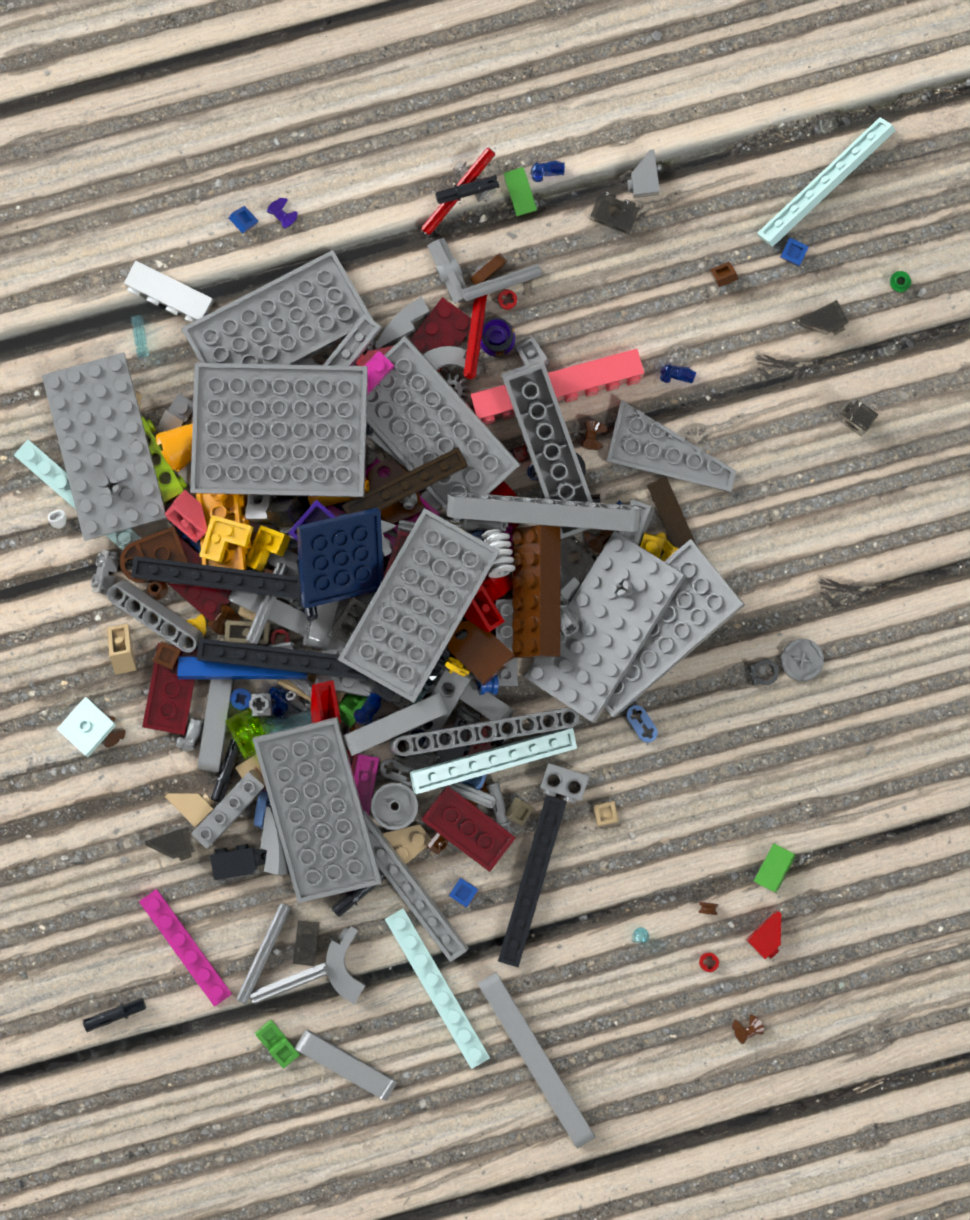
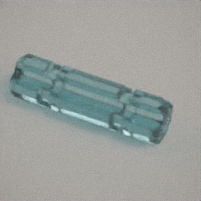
(139, 336)

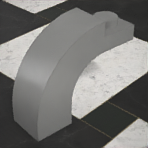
(447, 356)
(339, 976)

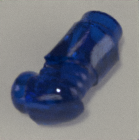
(551, 168)
(679, 373)
(279, 703)
(370, 707)

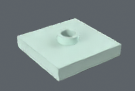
(86, 727)

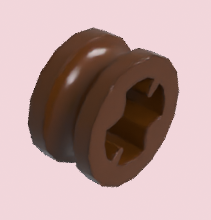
(708, 908)

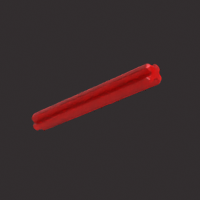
(470, 176)
(475, 336)

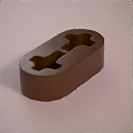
(489, 269)

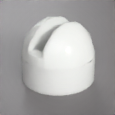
(57, 519)

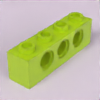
(177, 484)

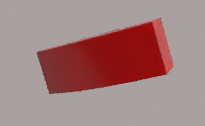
(324, 702)

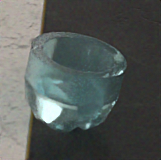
(640, 935)

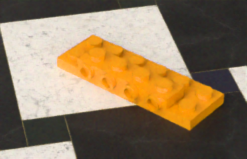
(231, 508)

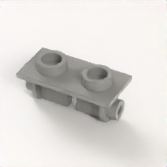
(105, 563)

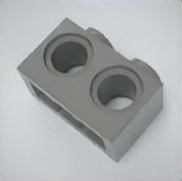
(565, 776)

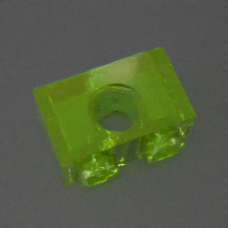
(244, 728)

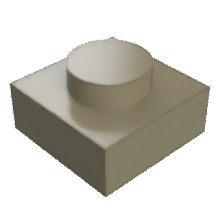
(519, 811)

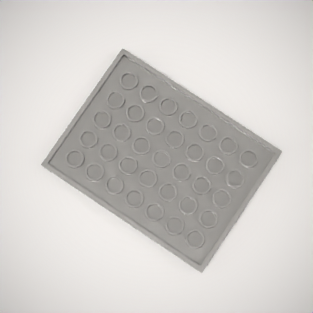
(279, 430)

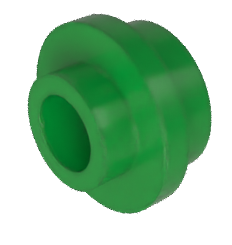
(900, 288)

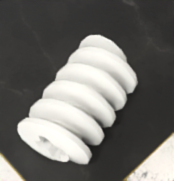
(501, 566)

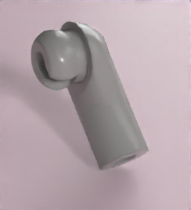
(296, 702)

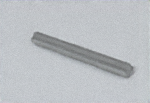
(263, 953)

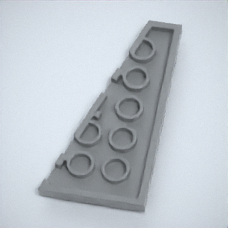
(655, 449)

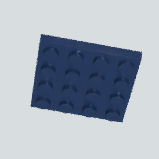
(340, 557)

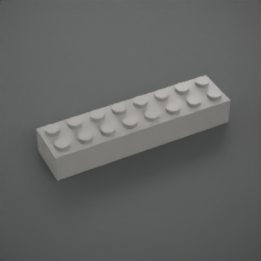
(546, 436)

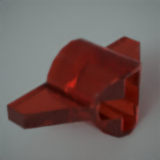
(520, 453)

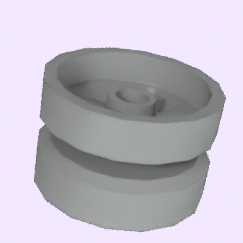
(391, 818)

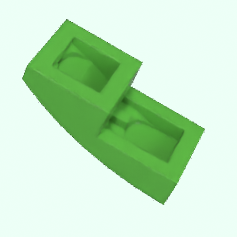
(519, 191)
(277, 1043)

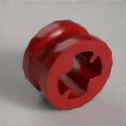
(505, 293)
(273, 636)
(704, 966)

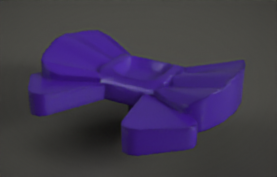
(275, 209)

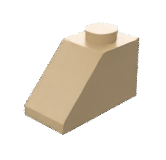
(121, 649)
(192, 806)

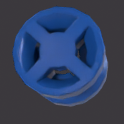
(491, 687)
(243, 697)

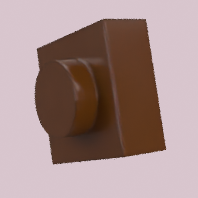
(724, 274)
(166, 655)

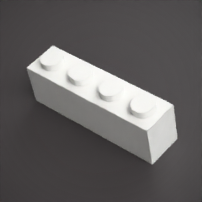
(168, 292)

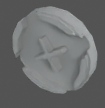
(802, 660)

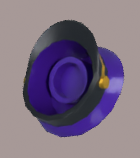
(497, 337)

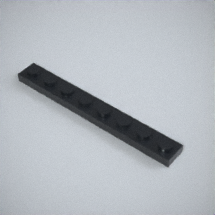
(216, 577)
(275, 659)
(532, 881)

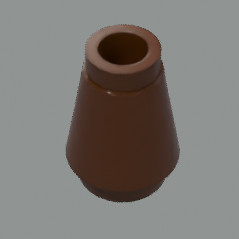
(161, 593)

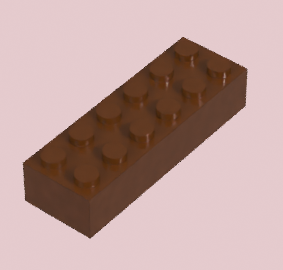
(536, 591)

